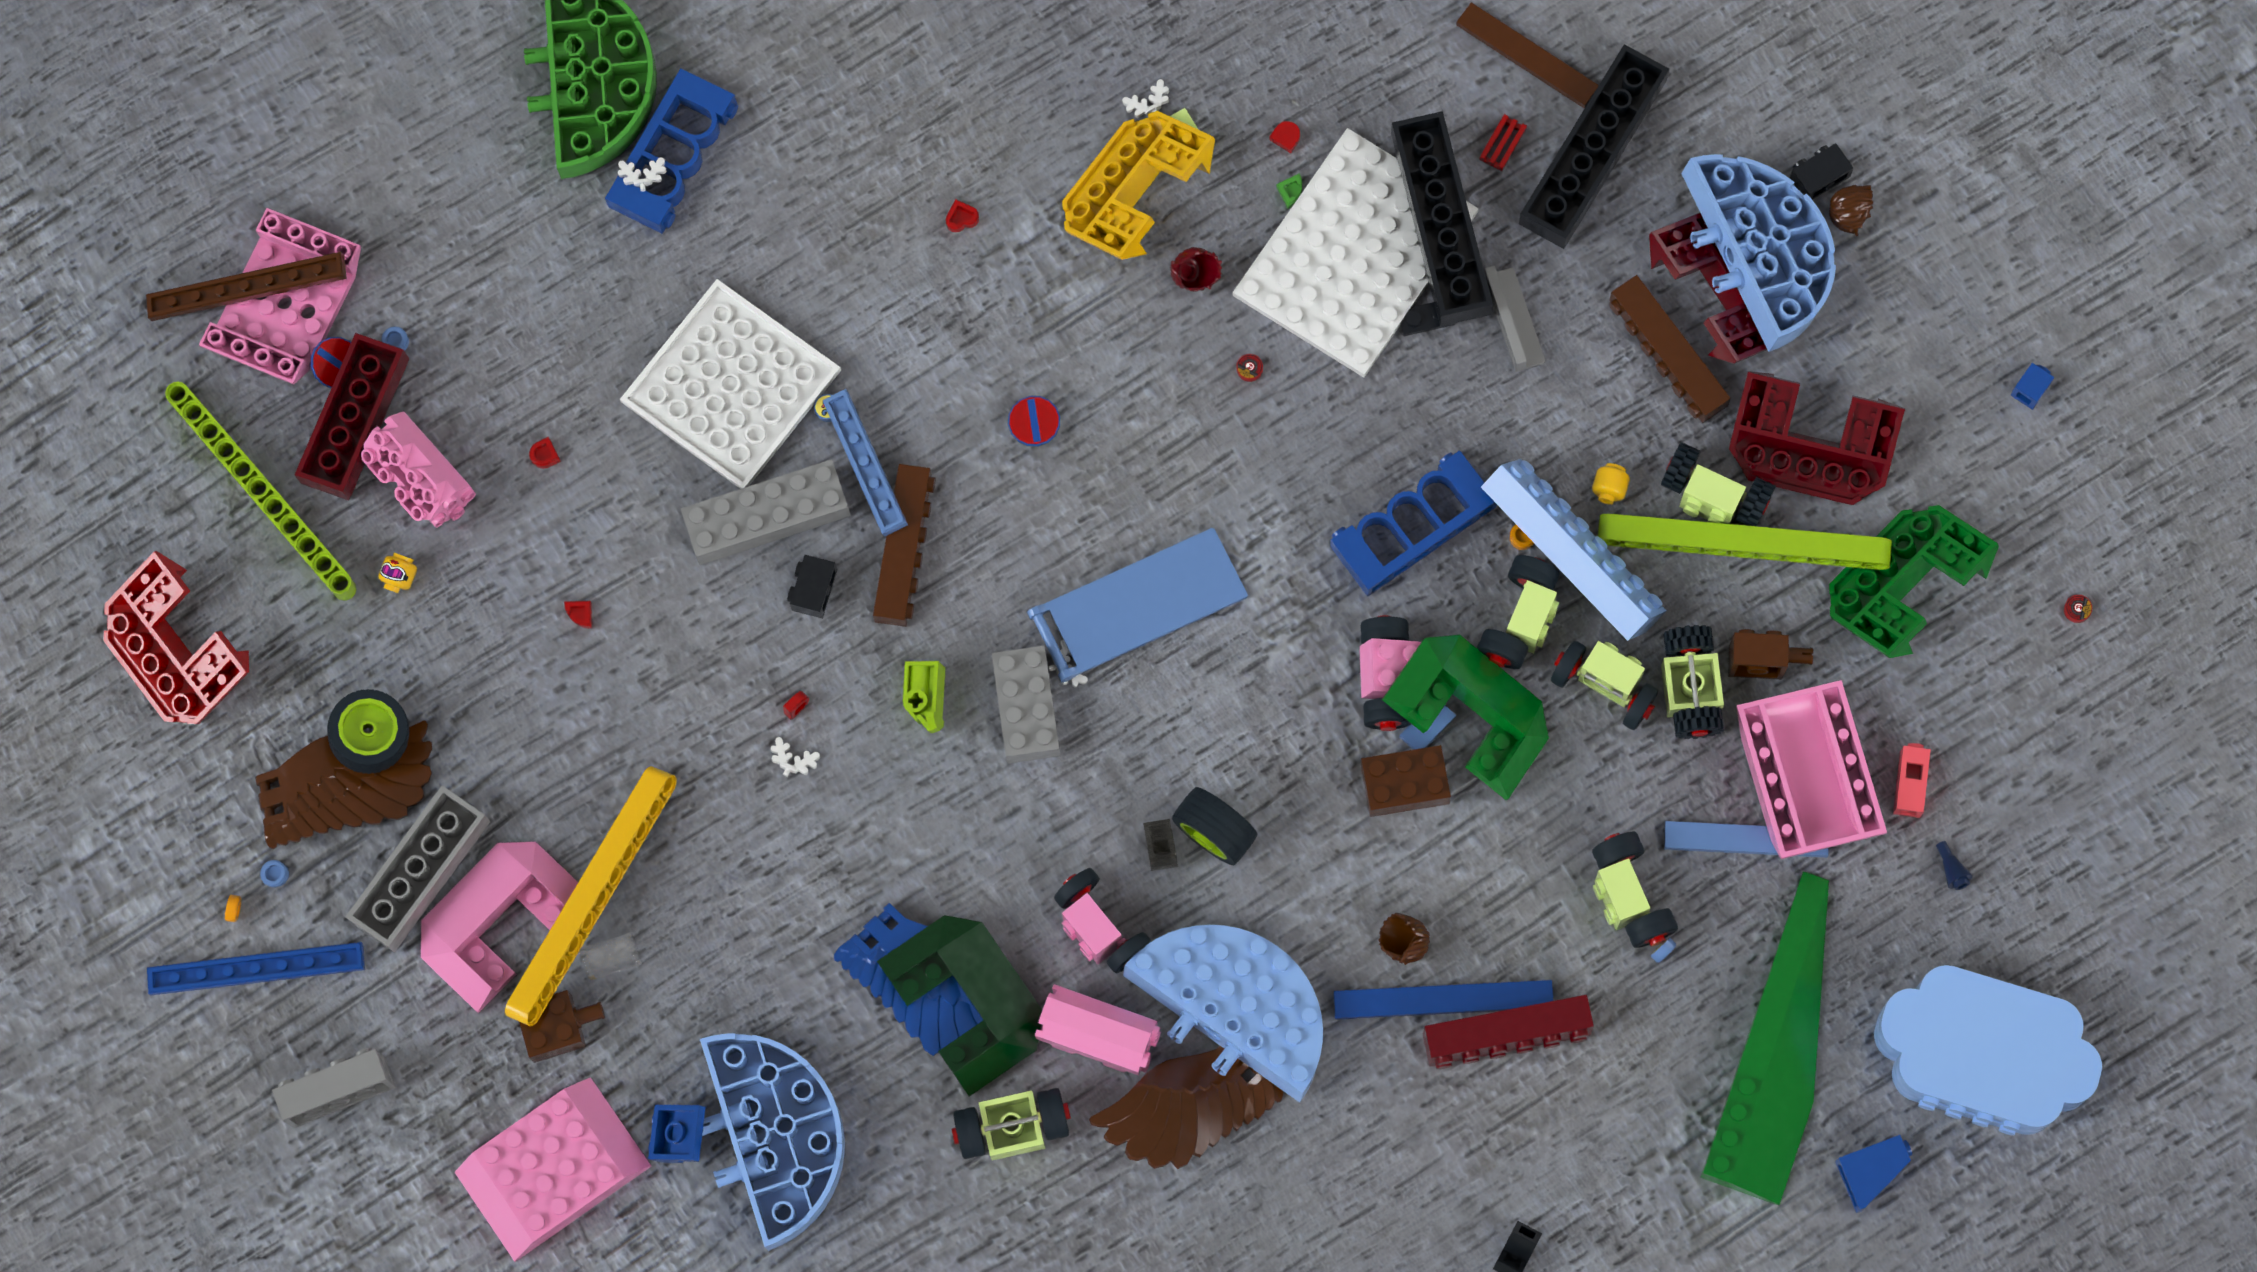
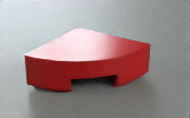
(580, 612)

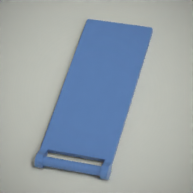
(1140, 603)

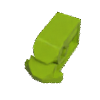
(926, 682)

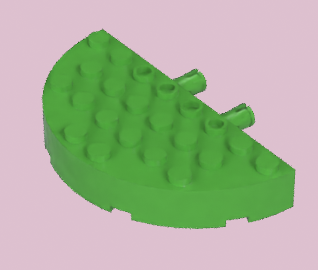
(598, 78)

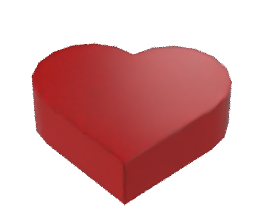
(961, 216)

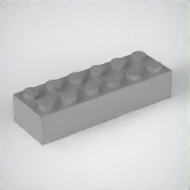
(765, 512)
(418, 869)

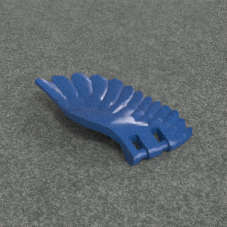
(936, 1016)

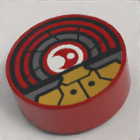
(1249, 367)
(2078, 608)

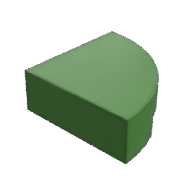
(1290, 190)

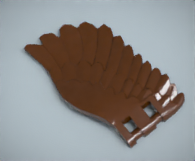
(326, 794)
(1184, 1109)

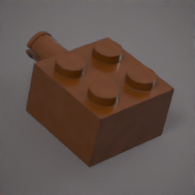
(1763, 655)
(559, 1027)

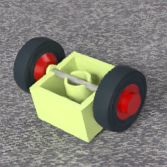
(1609, 675)

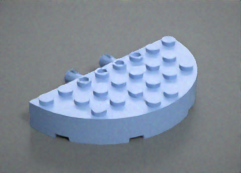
(1768, 239)
(1239, 996)
(780, 1129)

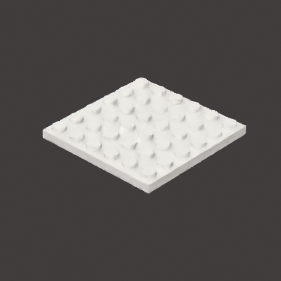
(730, 385)

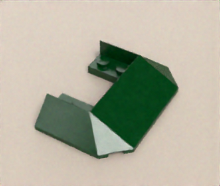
(989, 981)

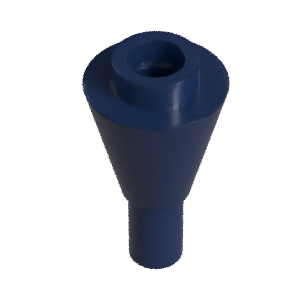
(1955, 872)

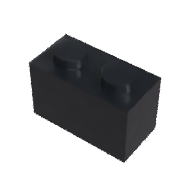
(1821, 171)
(812, 586)

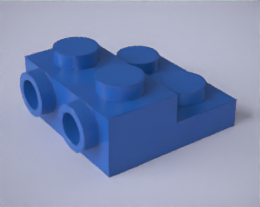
(676, 1133)

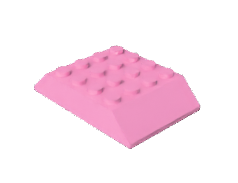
(1809, 770)
(551, 1167)

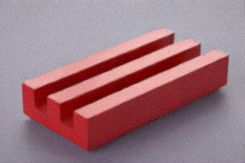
(1513, 124)

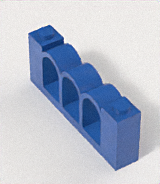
(698, 95)
(1363, 564)

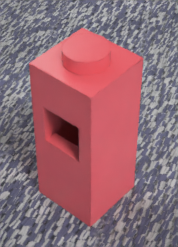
(1911, 780)

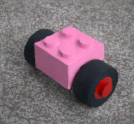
(1382, 658)

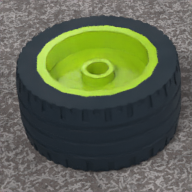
(372, 750)
(1214, 826)

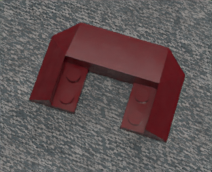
(1731, 329)
(1806, 463)

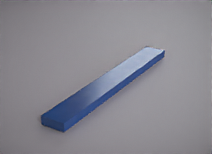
(255, 968)
(1440, 999)

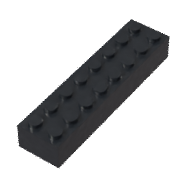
(1593, 146)
(1441, 218)

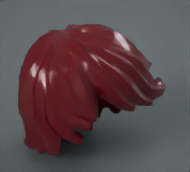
(1196, 269)

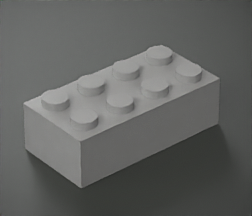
(1026, 704)
(333, 1088)

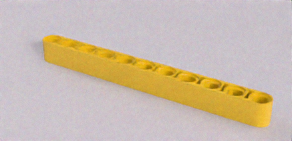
(590, 896)

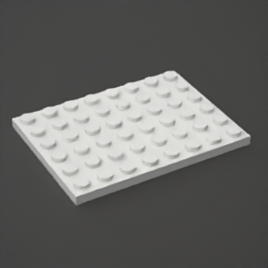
(1343, 257)

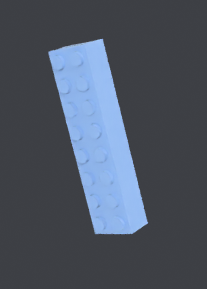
(1574, 548)

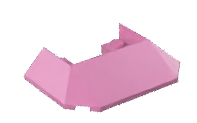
(454, 925)

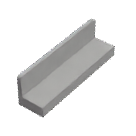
(1514, 318)

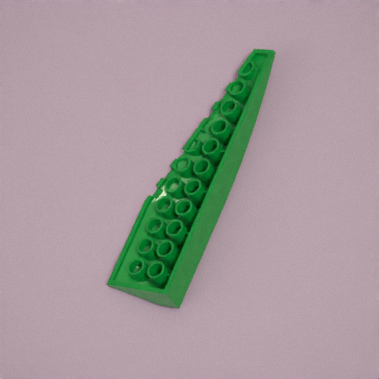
(1778, 1062)

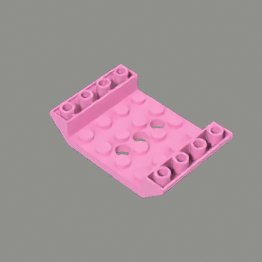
(279, 338)

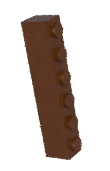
(1669, 349)
(902, 547)

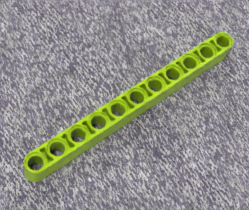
(254, 480)
(1745, 541)

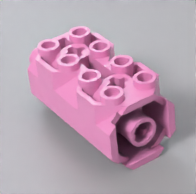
(424, 478)
(1098, 1030)

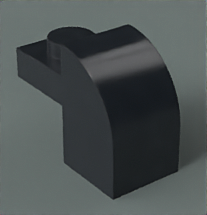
(1517, 1249)

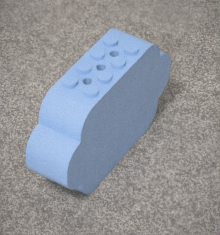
(1987, 1050)

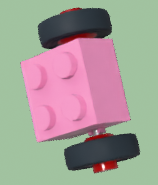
(1091, 926)

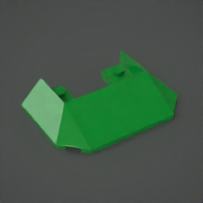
(1870, 599)
(1458, 668)

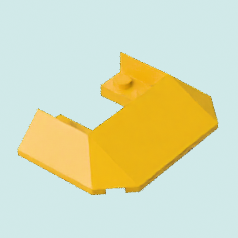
(1104, 197)

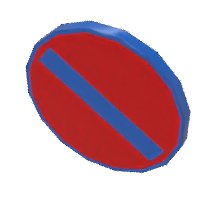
(328, 358)
(1034, 421)

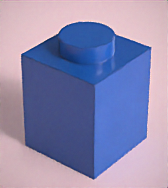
(2032, 385)

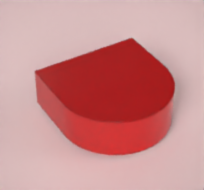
(1286, 135)
(544, 454)
(795, 705)

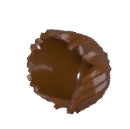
(1851, 208)
(1404, 938)

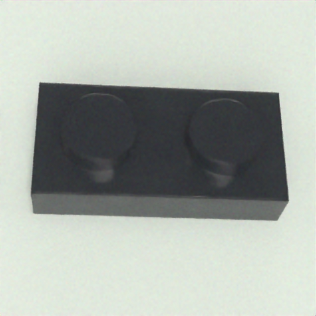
(1421, 319)

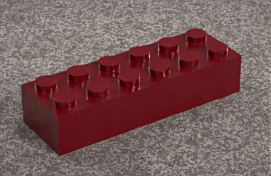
(350, 414)
(1508, 1031)

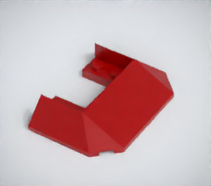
(170, 677)

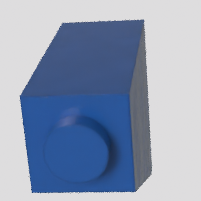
(1872, 1169)

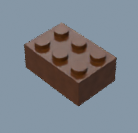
(1405, 781)

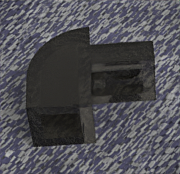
(1160, 845)

